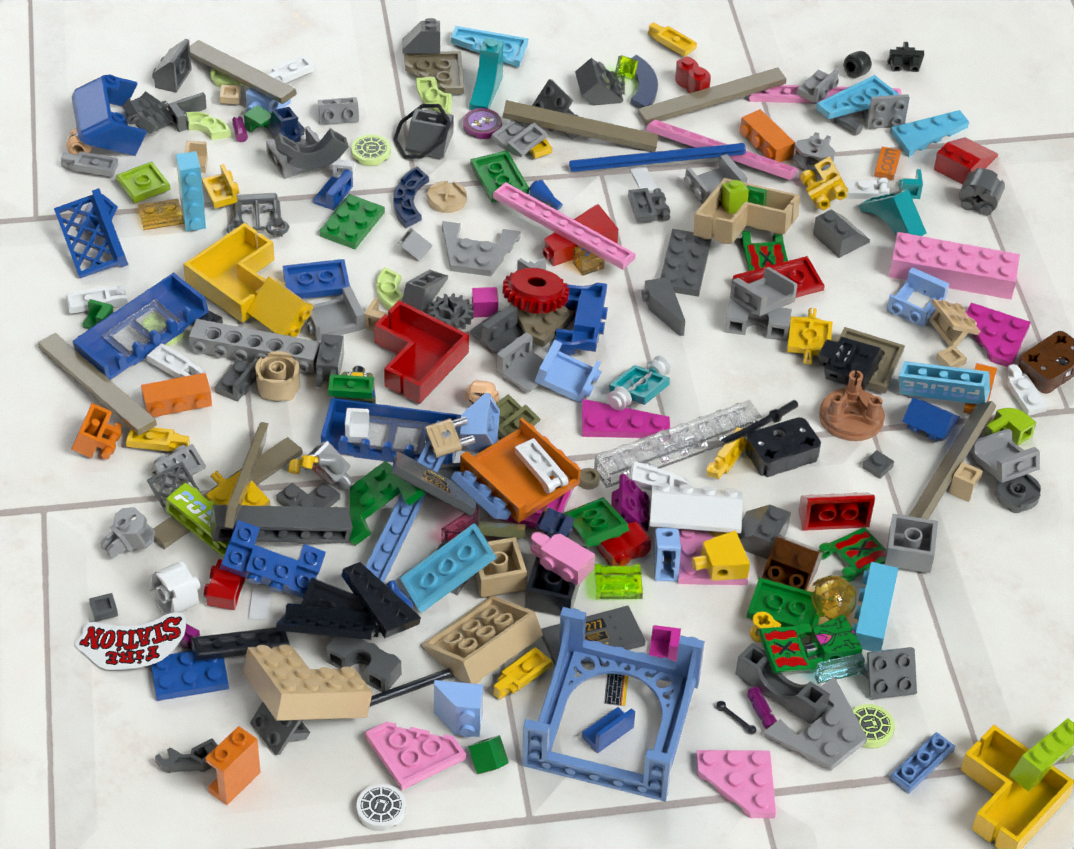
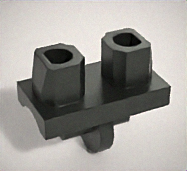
(907, 56)

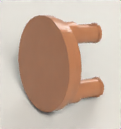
(852, 412)

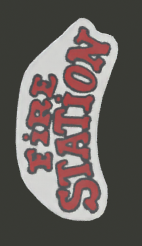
(131, 646)

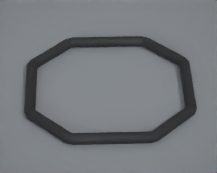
(432, 147)

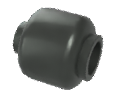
(857, 64)

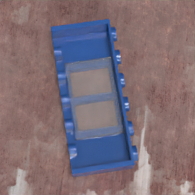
(141, 326)
(389, 431)

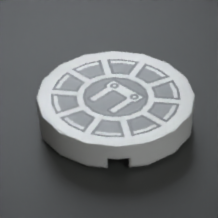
(381, 807)

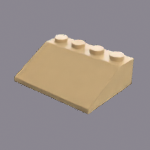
(484, 639)

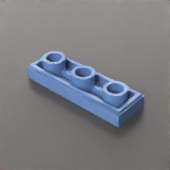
(481, 494)
(922, 762)

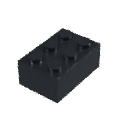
(548, 590)

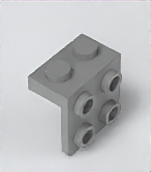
(519, 363)

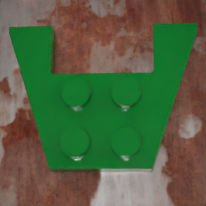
(374, 492)

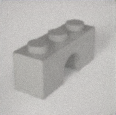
(775, 322)

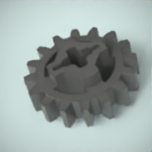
(452, 310)

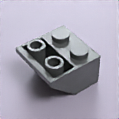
(598, 84)
(426, 130)

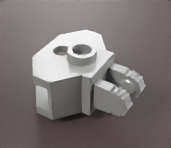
(813, 151)
(128, 533)

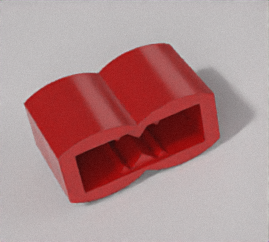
(691, 75)
(628, 546)
(223, 588)

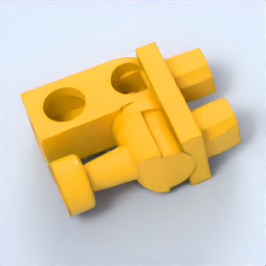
(826, 189)

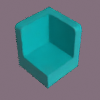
(913, 185)

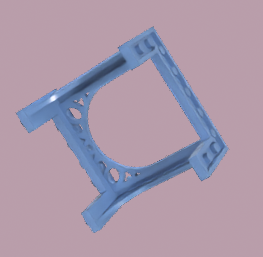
(573, 648)

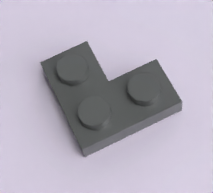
(320, 497)

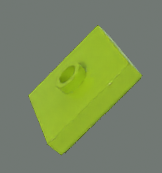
(143, 182)

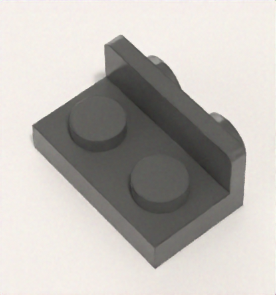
(237, 380)

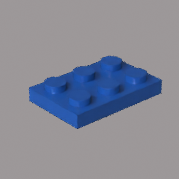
(316, 278)
(184, 676)

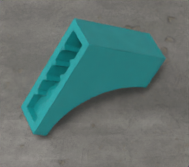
(489, 74)
(897, 211)

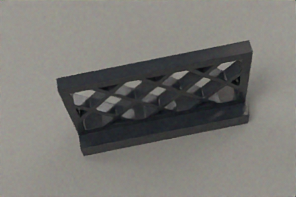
(328, 621)

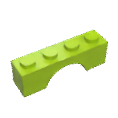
(1044, 755)

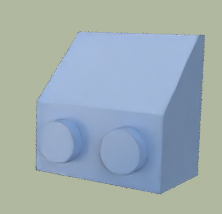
(482, 423)
(459, 706)

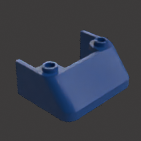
(97, 123)

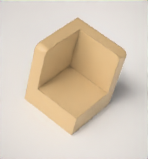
(201, 149)
(373, 314)
(964, 481)

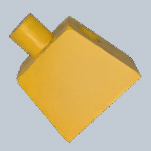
(723, 558)

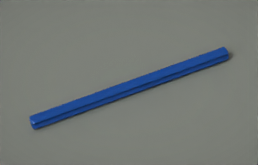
(656, 157)

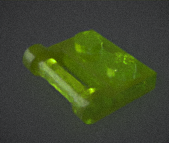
(618, 582)

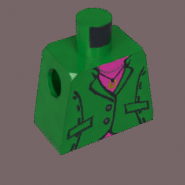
(833, 640)

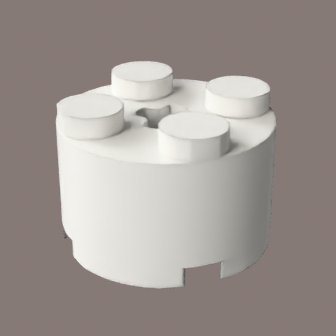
(174, 588)

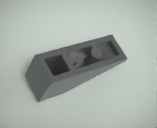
(423, 289)
(664, 303)

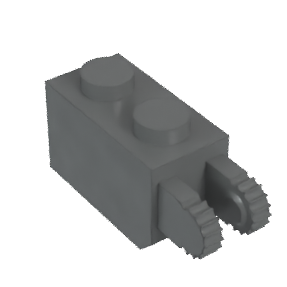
(329, 357)

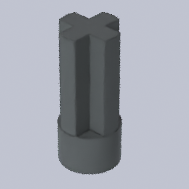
(849, 124)

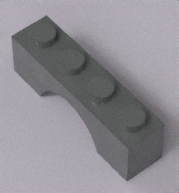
(804, 700)

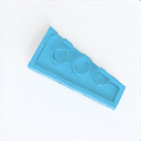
(473, 39)
(854, 98)
(921, 133)

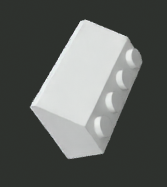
(696, 508)

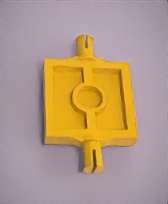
(808, 335)
(225, 487)

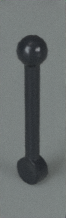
(721, 706)

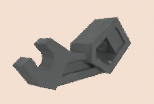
(187, 762)

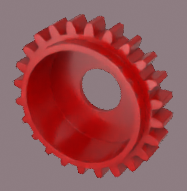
(535, 290)

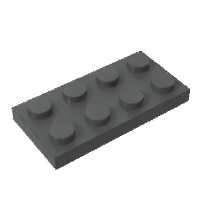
(686, 261)

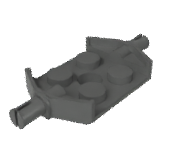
(147, 113)

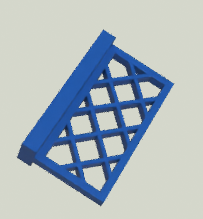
(105, 223)

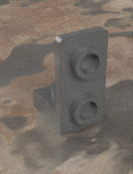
(189, 104)

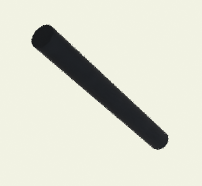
(409, 687)

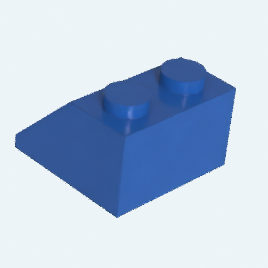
(929, 418)

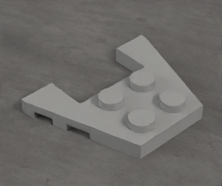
(473, 255)
(827, 739)

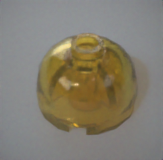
(833, 597)

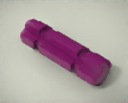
(761, 707)

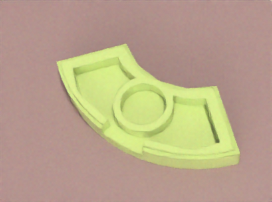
(430, 94)
(203, 122)
(388, 288)

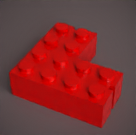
(424, 349)

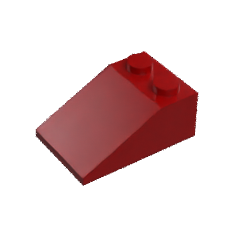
(962, 156)

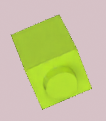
(733, 195)

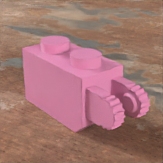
(563, 556)

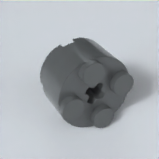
(981, 191)

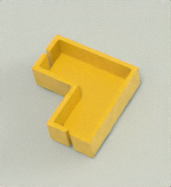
(229, 270)
(1012, 812)

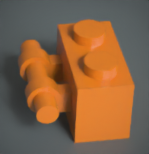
(91, 432)

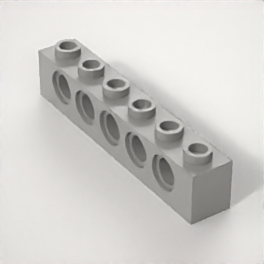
(250, 344)

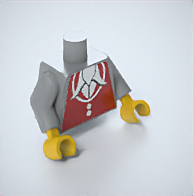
(326, 464)

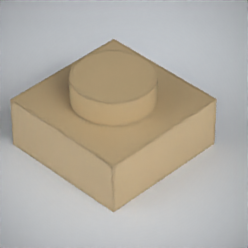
(230, 94)
(951, 357)

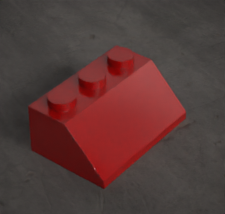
(836, 511)

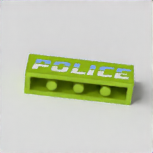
(194, 512)

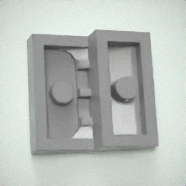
(518, 137)

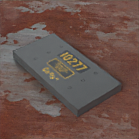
(432, 483)
(610, 628)

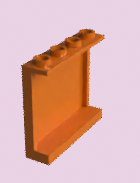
(511, 479)

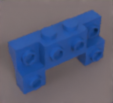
(588, 323)
(269, 567)

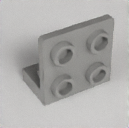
(886, 111)

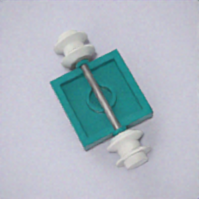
(639, 383)

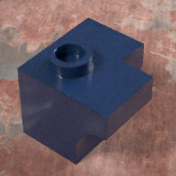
(286, 123)
(554, 522)

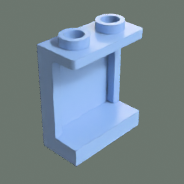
(567, 374)

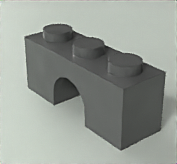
(381, 669)

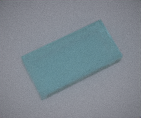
(839, 668)

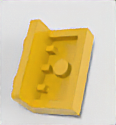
(221, 188)

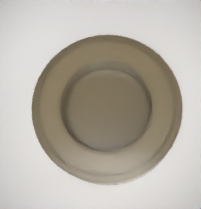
(589, 478)

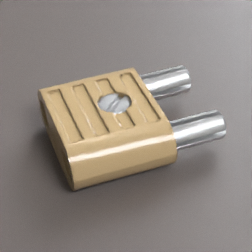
(445, 438)

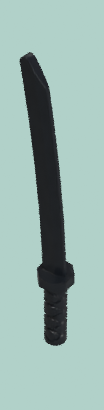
(774, 416)

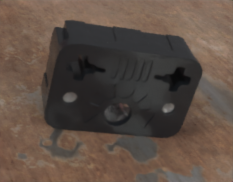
(783, 446)

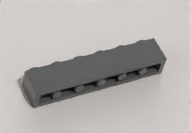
(287, 523)

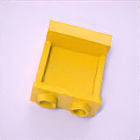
(280, 308)

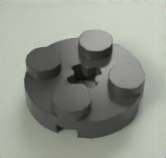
(1019, 501)

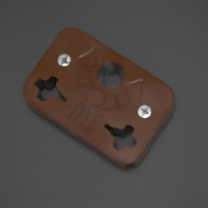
(1049, 362)

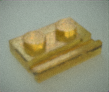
(160, 214)

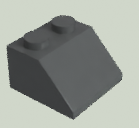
(423, 38)
(173, 67)
(838, 233)
(761, 527)

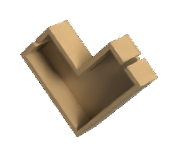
(715, 222)
(303, 693)

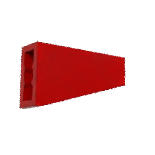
(560, 250)

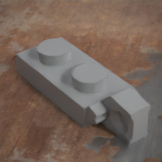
(90, 163)

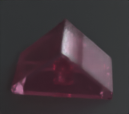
(459, 525)

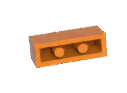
(767, 136)
(176, 395)

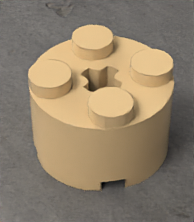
(277, 376)

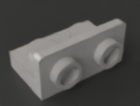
(818, 85)
(338, 110)
(184, 454)

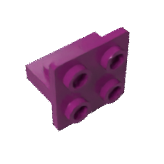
(631, 502)

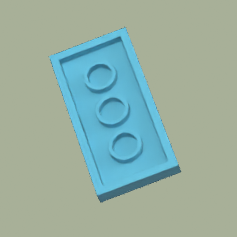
(448, 567)

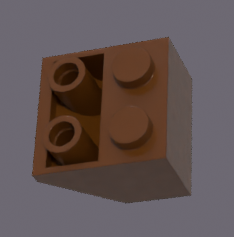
(792, 563)

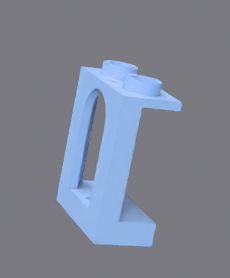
(924, 284)

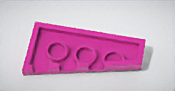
(604, 421)

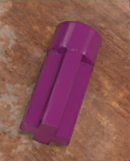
(239, 128)

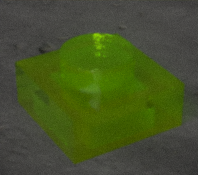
(626, 67)

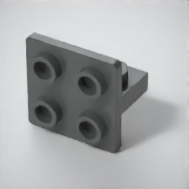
(554, 99)
(498, 329)
(891, 673)
(279, 732)

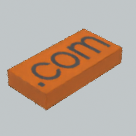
(887, 163)

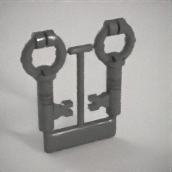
(276, 221)

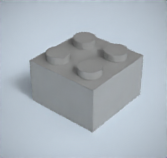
(911, 543)

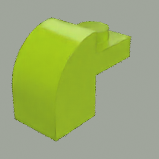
(1015, 420)

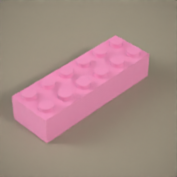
(959, 264)

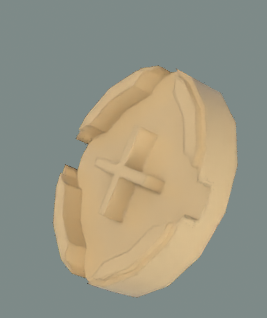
(446, 197)

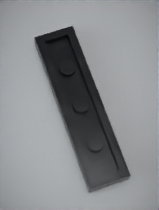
(236, 643)

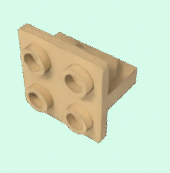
(952, 322)

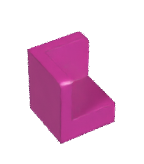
(485, 301)
(665, 642)

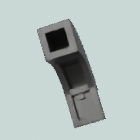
(313, 156)

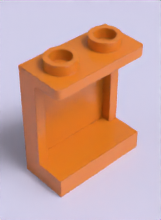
(235, 763)

